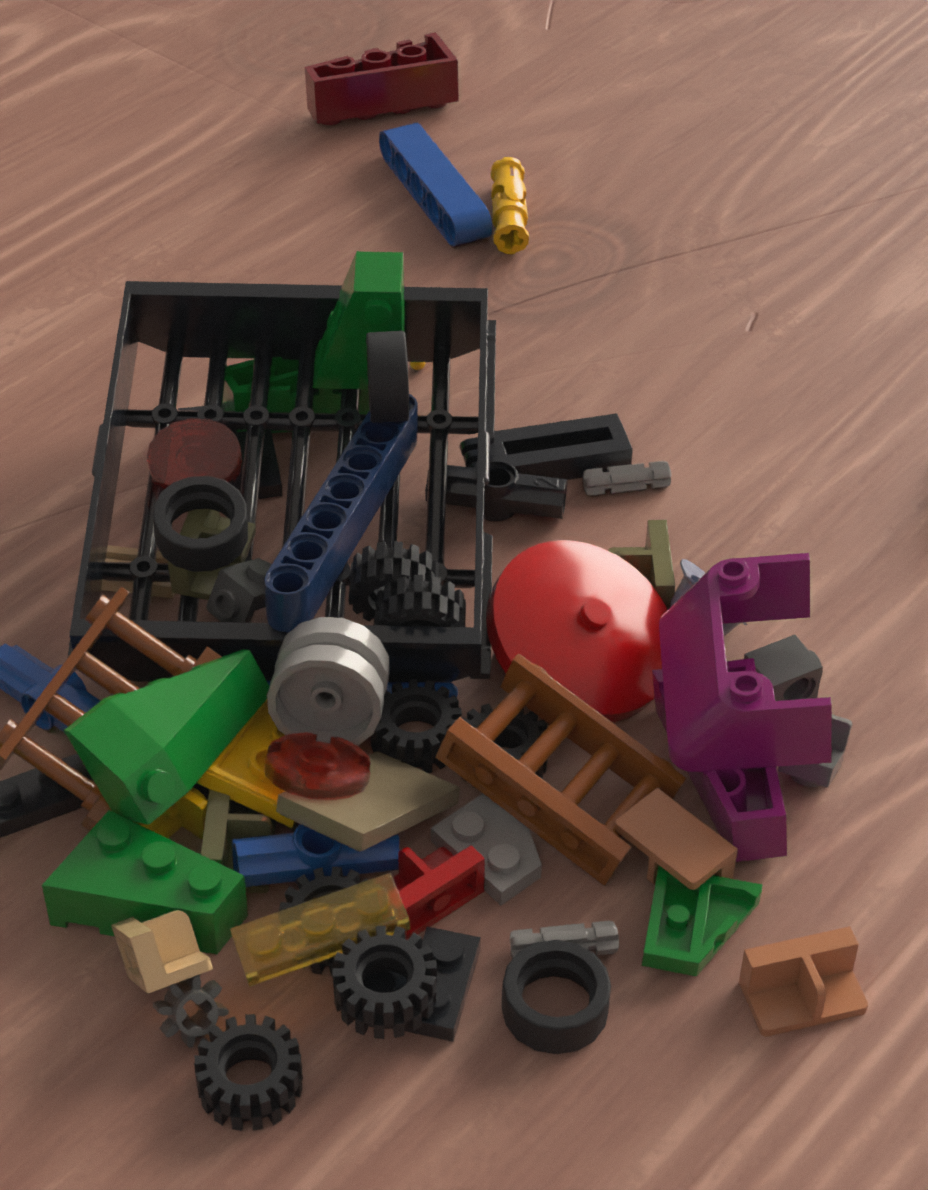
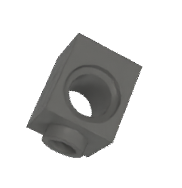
(790, 668)

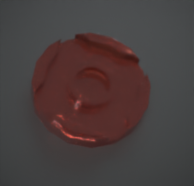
(194, 449)
(317, 767)

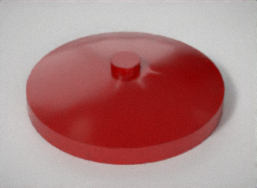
(582, 621)

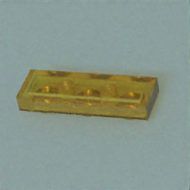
(317, 928)

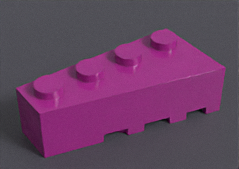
(741, 802)

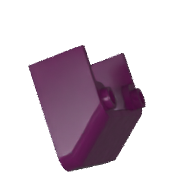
(733, 717)

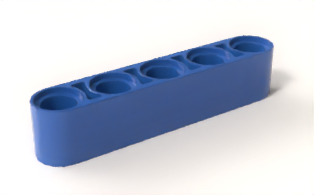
(435, 184)

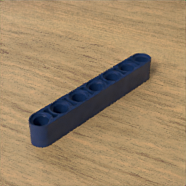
(337, 519)

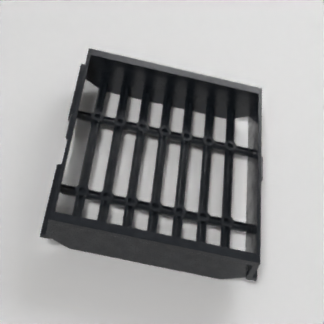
(285, 323)

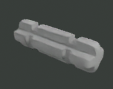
(626, 478)
(601, 937)

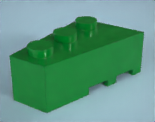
(367, 303)

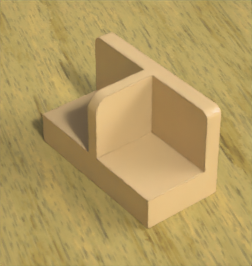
(160, 950)

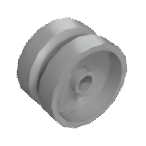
(329, 680)

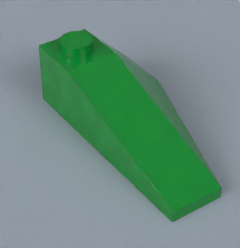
(162, 738)

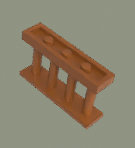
(102, 616)
(533, 801)

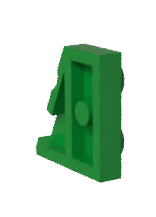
(693, 925)

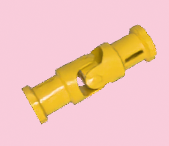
(509, 206)

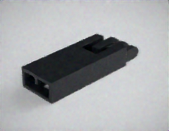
(558, 448)

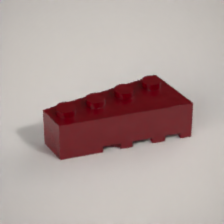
(383, 82)

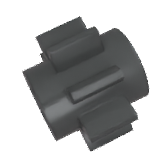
(178, 1019)

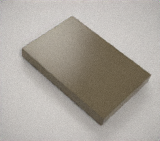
(391, 803)

